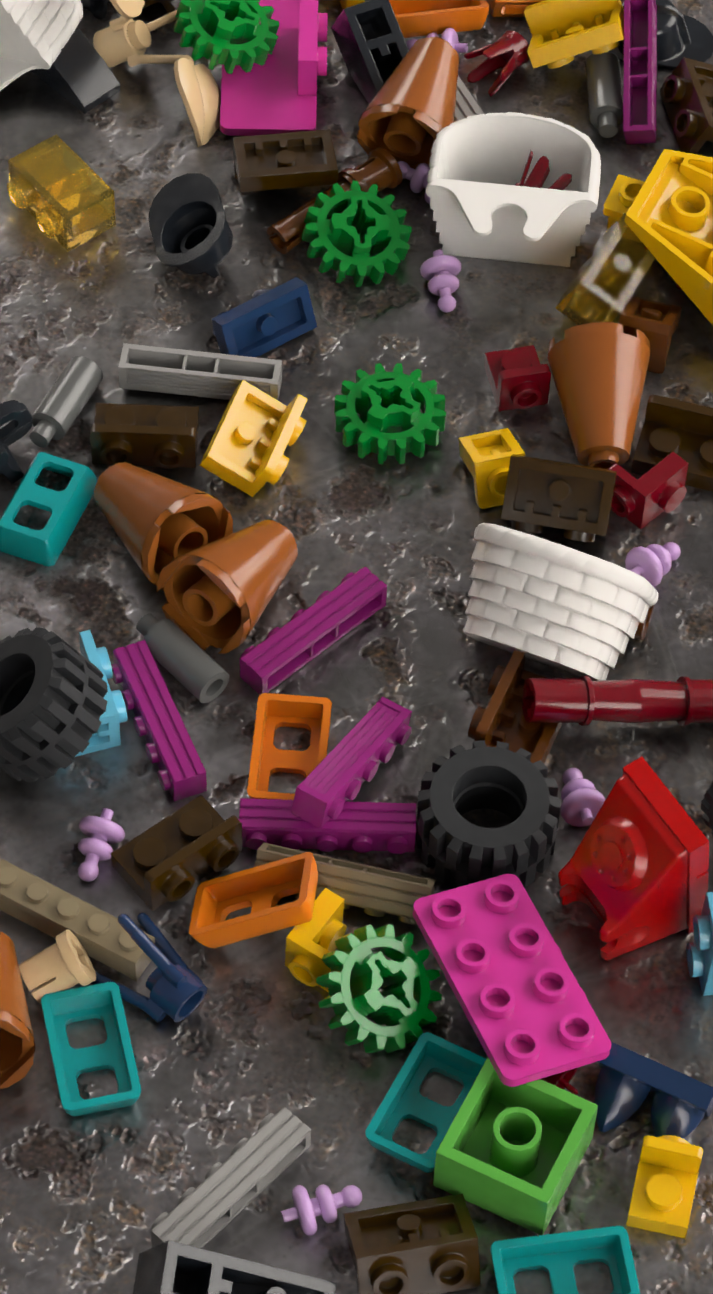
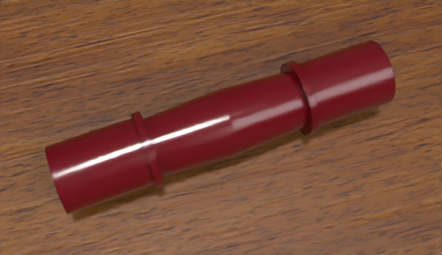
(617, 700)

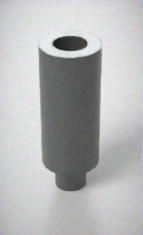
(604, 93)
(65, 400)
(183, 658)

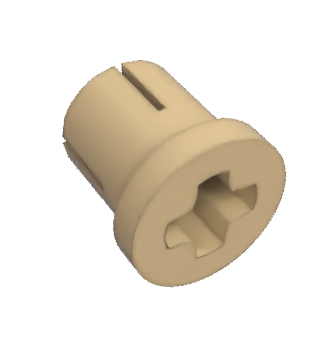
(58, 967)

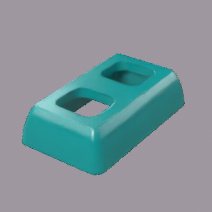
(66, 508)
(116, 1053)
(406, 1102)
(561, 1253)

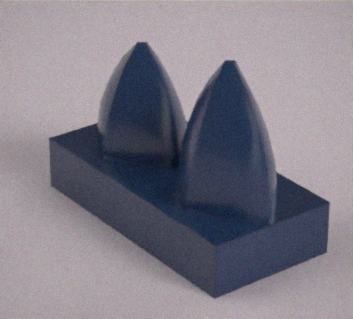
(265, 320)
(629, 1077)

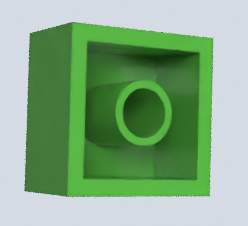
(515, 1148)

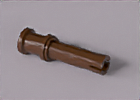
(378, 169)

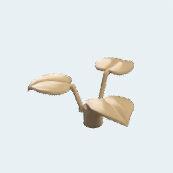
(128, 41)

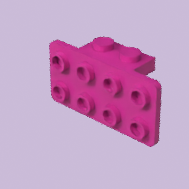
(283, 90)
(511, 980)

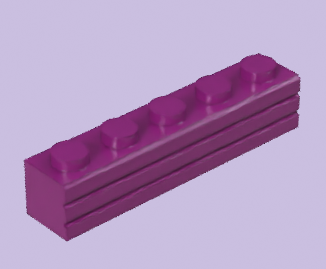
(640, 71)
(312, 630)
(158, 721)
(352, 762)
(357, 828)

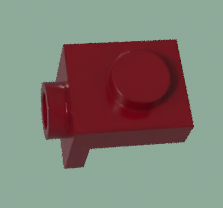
(652, 493)

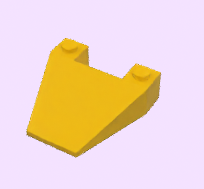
(676, 222)

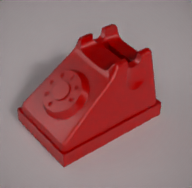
(639, 864)

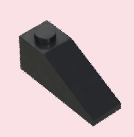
(370, 44)
(193, 1270)

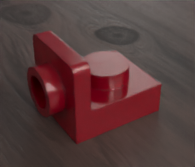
(517, 378)

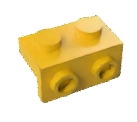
(571, 28)
(253, 438)

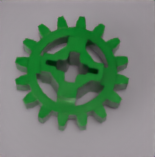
(227, 31)
(372, 223)
(390, 413)
(355, 992)

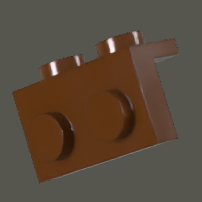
(504, 715)

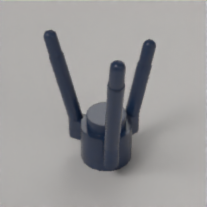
(172, 984)

